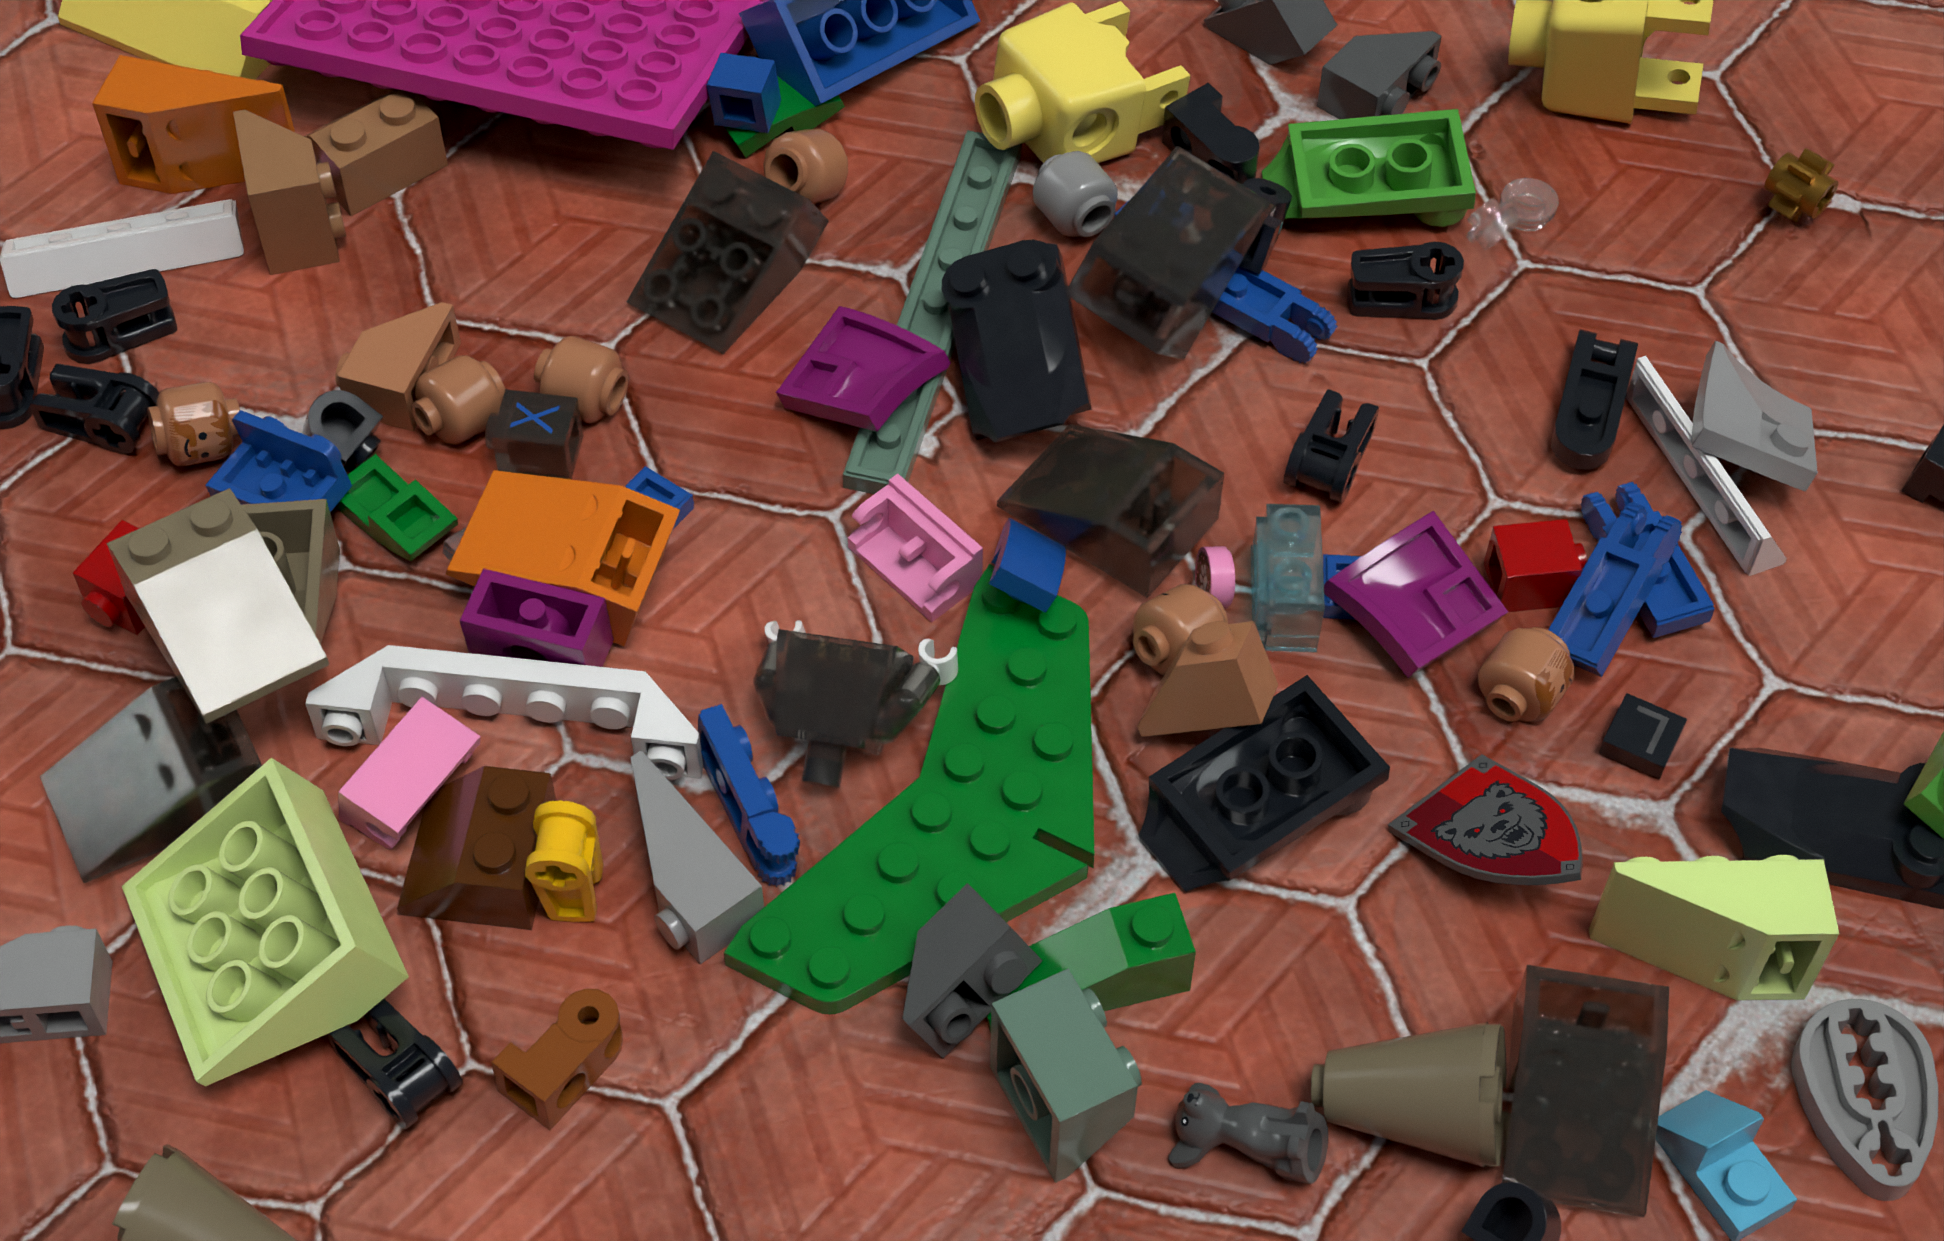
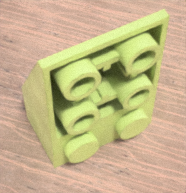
(1723, 922)

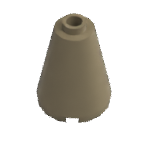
(1422, 1091)
(187, 1203)

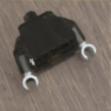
(843, 694)

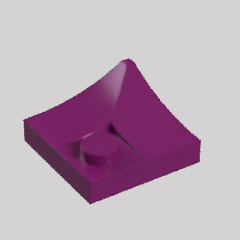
(860, 370)
(1417, 594)

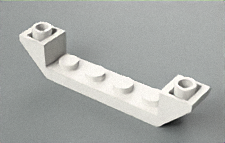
(359, 700)

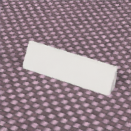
(122, 248)
(1701, 472)

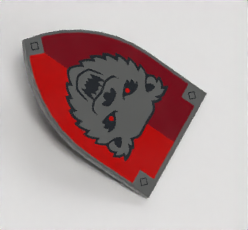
(1494, 828)

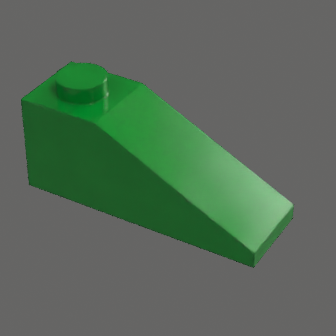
(1122, 953)

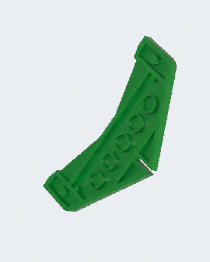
(993, 808)

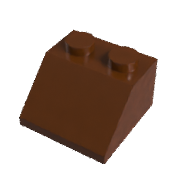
(476, 850)

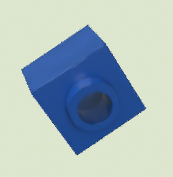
(744, 92)

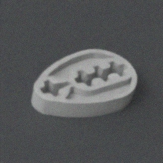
(1902, 1078)

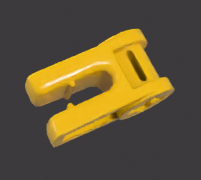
(565, 861)

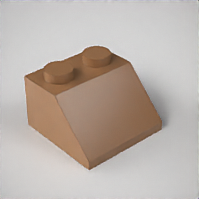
(380, 148)
(288, 195)

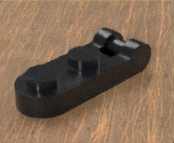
(1592, 401)

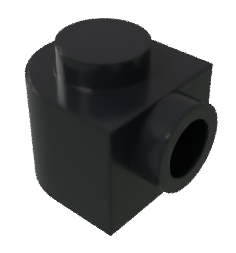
(345, 423)
(1514, 1214)

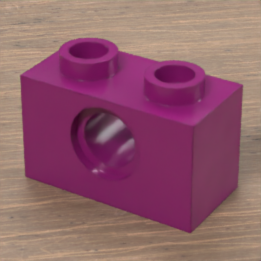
(535, 621)

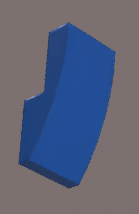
(1028, 565)

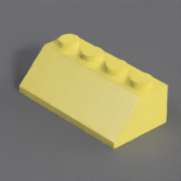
(172, 31)

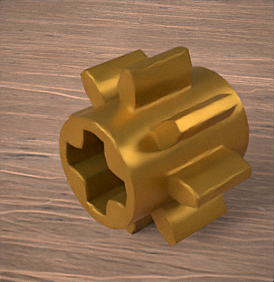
(1801, 185)

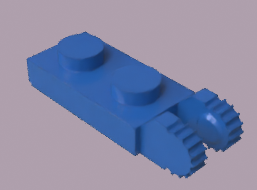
(1263, 307)
(1613, 588)
(1677, 595)
(747, 799)

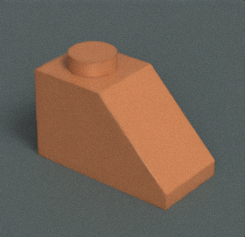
(394, 356)
(1213, 682)

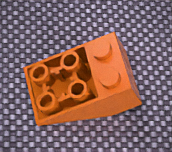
(176, 123)
(569, 537)

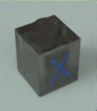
(536, 434)

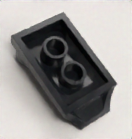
(1016, 339)
(1258, 788)
(1835, 814)

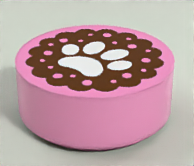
(1216, 573)

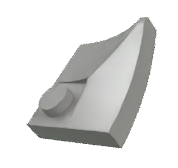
(1752, 423)

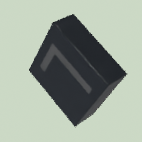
(1642, 736)

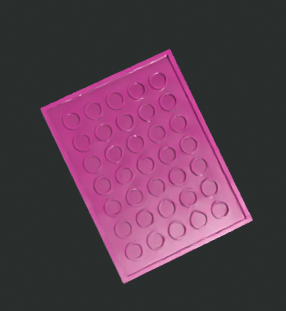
(573, 63)

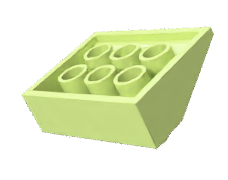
(262, 926)

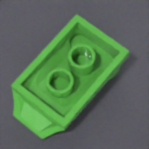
(1377, 167)

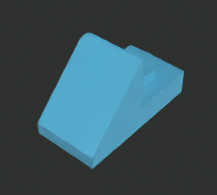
(1717, 1157)

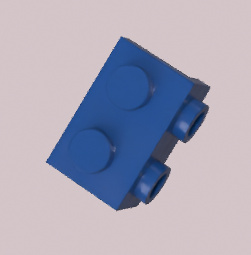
(280, 465)

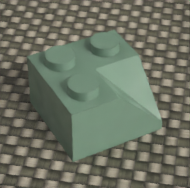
(1062, 1070)

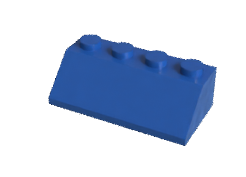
(841, 43)

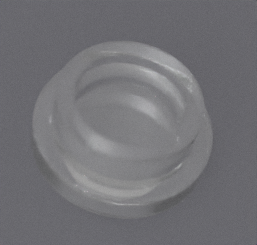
(1534, 202)
(1492, 222)

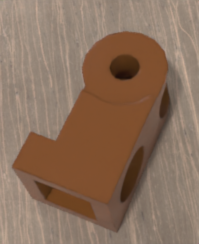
(564, 1059)

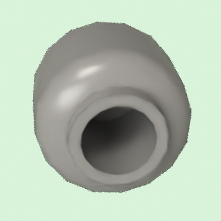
(1075, 194)

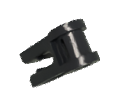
(1403, 283)
(117, 311)
(19, 365)
(95, 406)
(1327, 460)
(402, 1079)

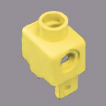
(1596, 53)
(1071, 88)

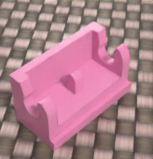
(916, 548)
(405, 772)

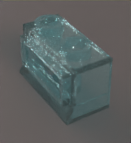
(1288, 577)

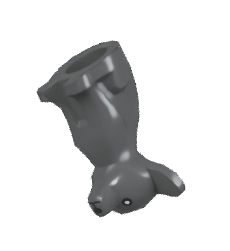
(1277, 1137)

